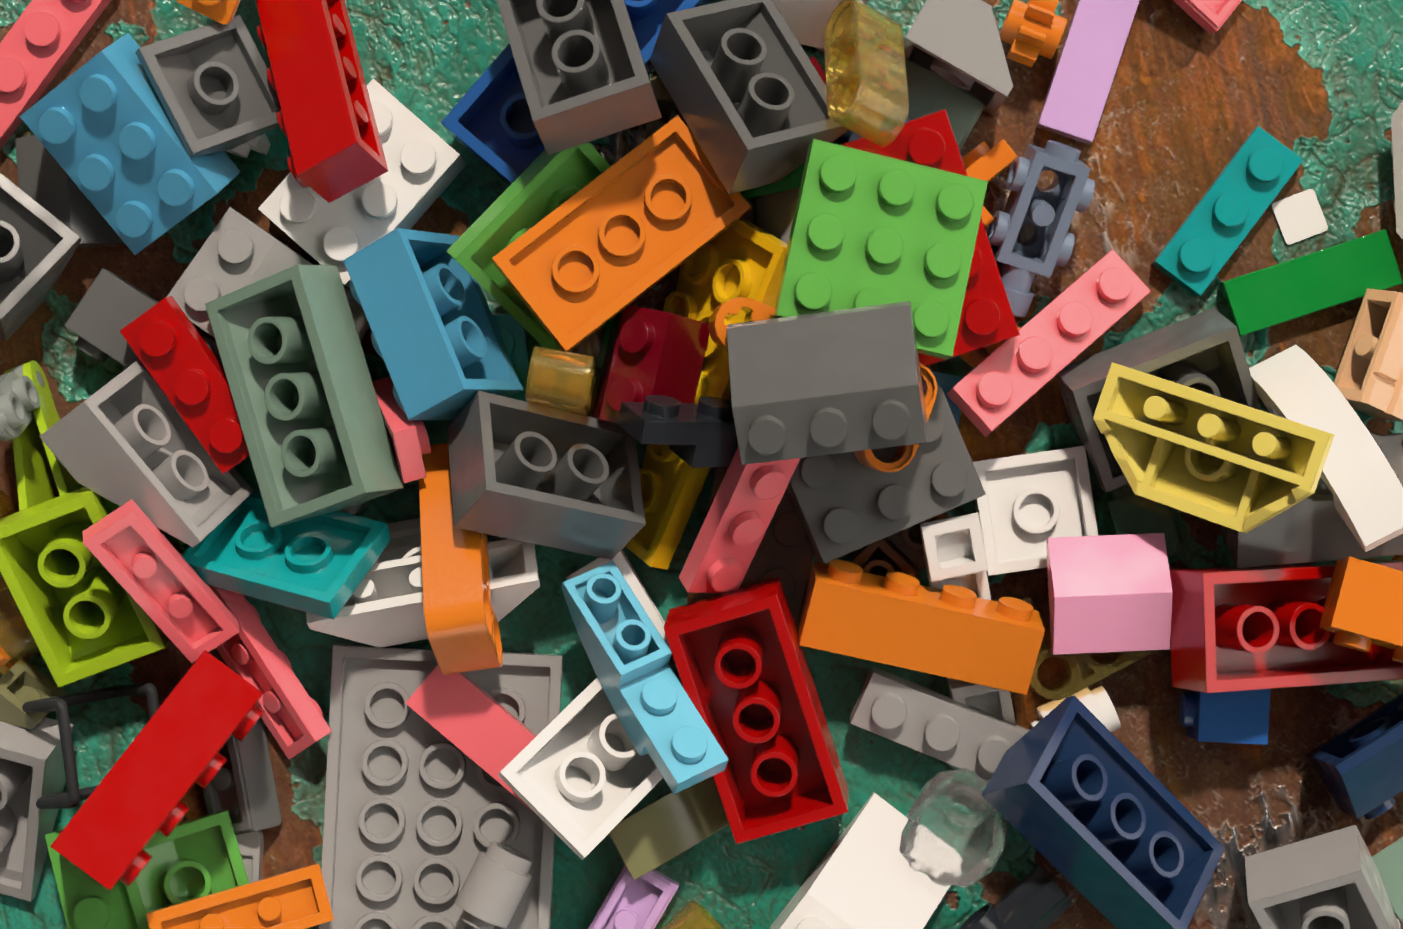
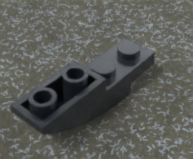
(695, 432)

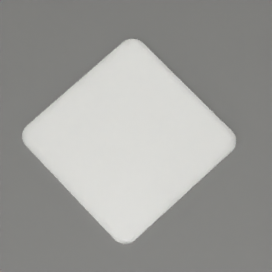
(1299, 216)

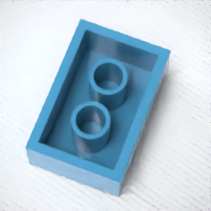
(123, 148)
(429, 324)

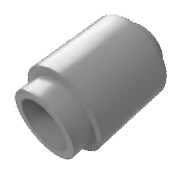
(494, 887)

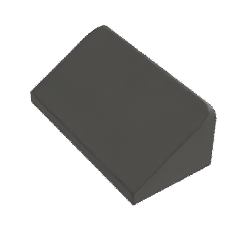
(246, 784)

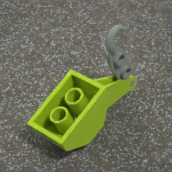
(62, 590)

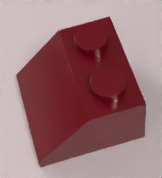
(649, 356)

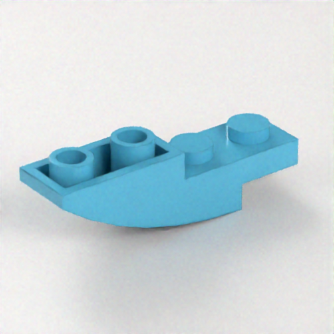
(638, 681)

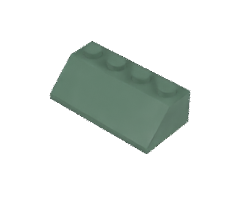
(303, 394)

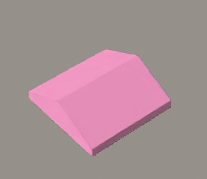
(1109, 593)

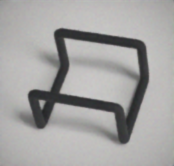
(59, 704)

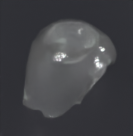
(953, 830)

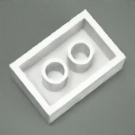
(417, 174)

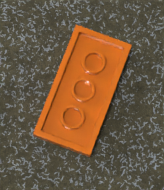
(619, 235)

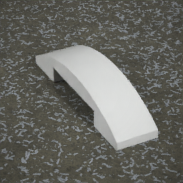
(1355, 469)
(958, 557)

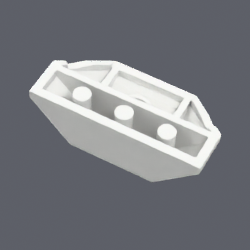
(389, 599)

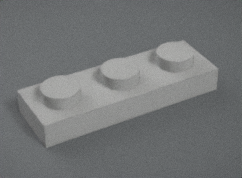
(933, 723)

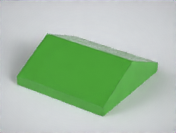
(188, 864)

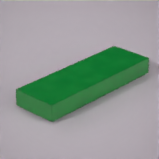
(1311, 282)

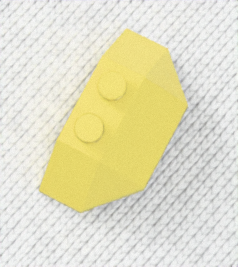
(1207, 450)

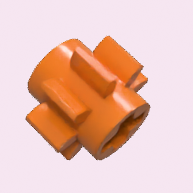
(1032, 30)

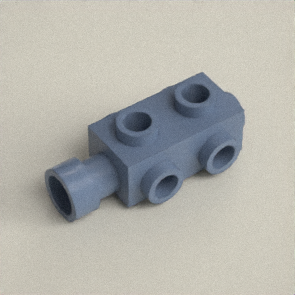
(1047, 210)

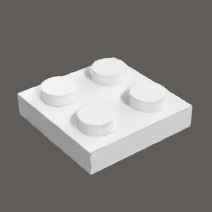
(1032, 501)

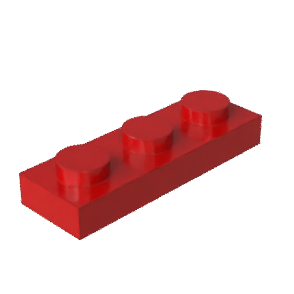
(190, 379)

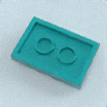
(296, 565)

